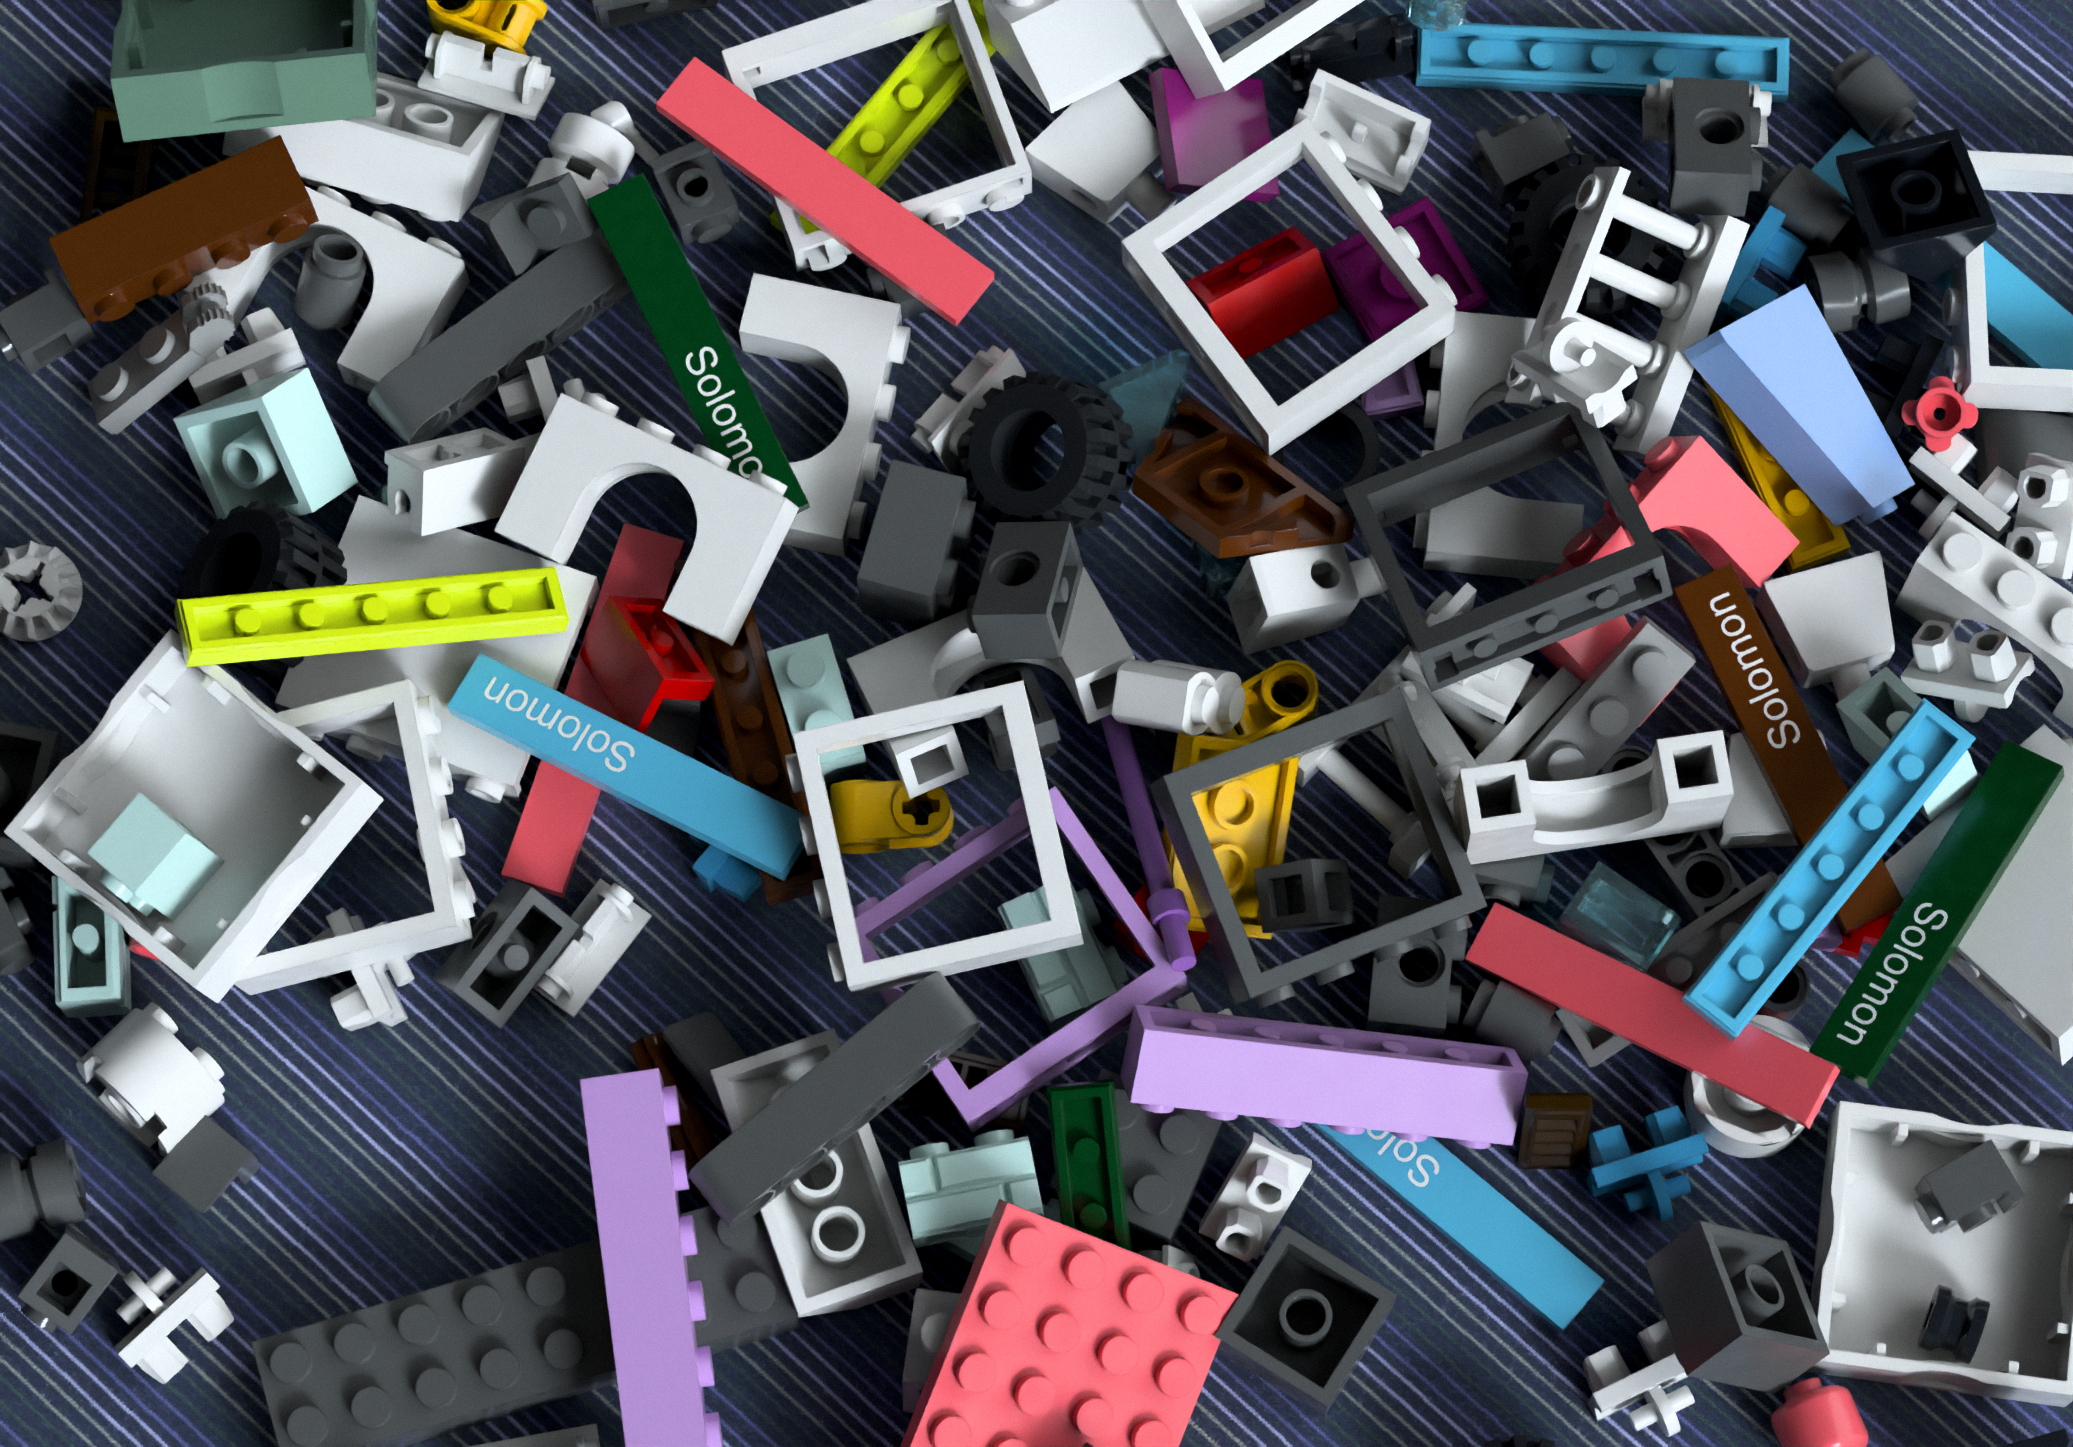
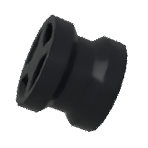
(1953, 1324)

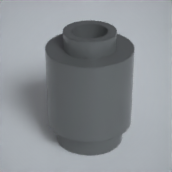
(1874, 95)
(1811, 205)
(330, 282)
(1513, 1019)

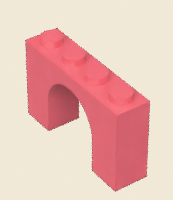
(1701, 500)

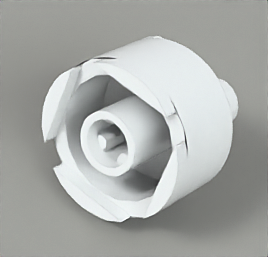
(153, 1078)
(1735, 1122)

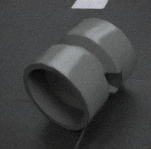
(1856, 289)
(40, 1189)

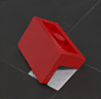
(1266, 292)
(642, 659)

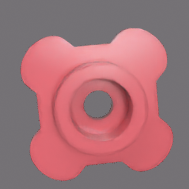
(1921, 413)

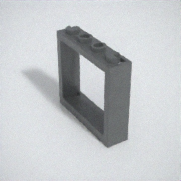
(1534, 614)
(1211, 895)

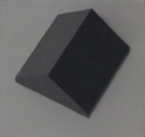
(1918, 203)

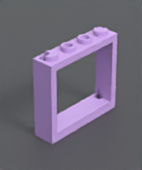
(1078, 1037)

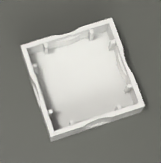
(227, 774)
(1883, 1264)

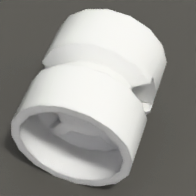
(589, 151)

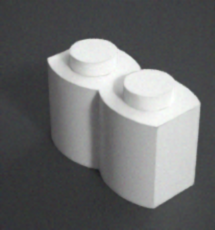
(1178, 697)

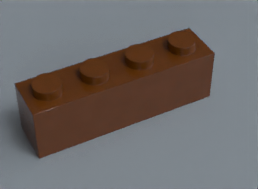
(184, 231)

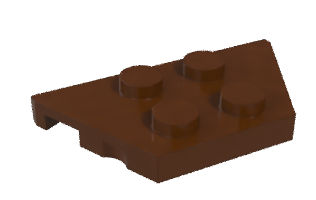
(1232, 491)

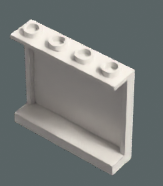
(385, 549)
(2024, 932)

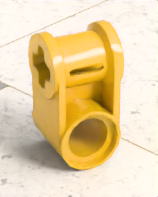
(492, 22)
(1261, 712)
(878, 816)

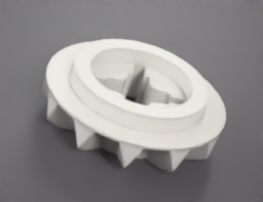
(59, 580)

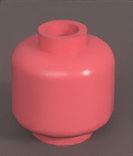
(1818, 1417)

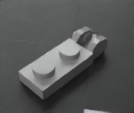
(161, 358)

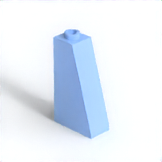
(1805, 406)

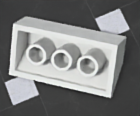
(1084, 45)
(414, 152)
(840, 1221)

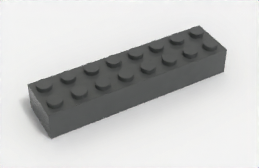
(497, 1342)

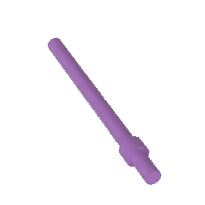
(1166, 904)

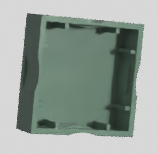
(241, 64)

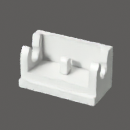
(1375, 134)
(453, 479)

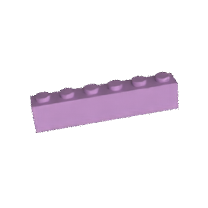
(1322, 1076)
(646, 1262)

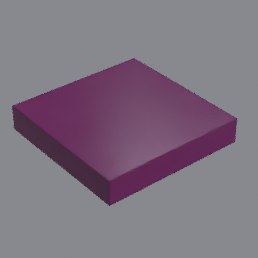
(1208, 133)
(1373, 291)

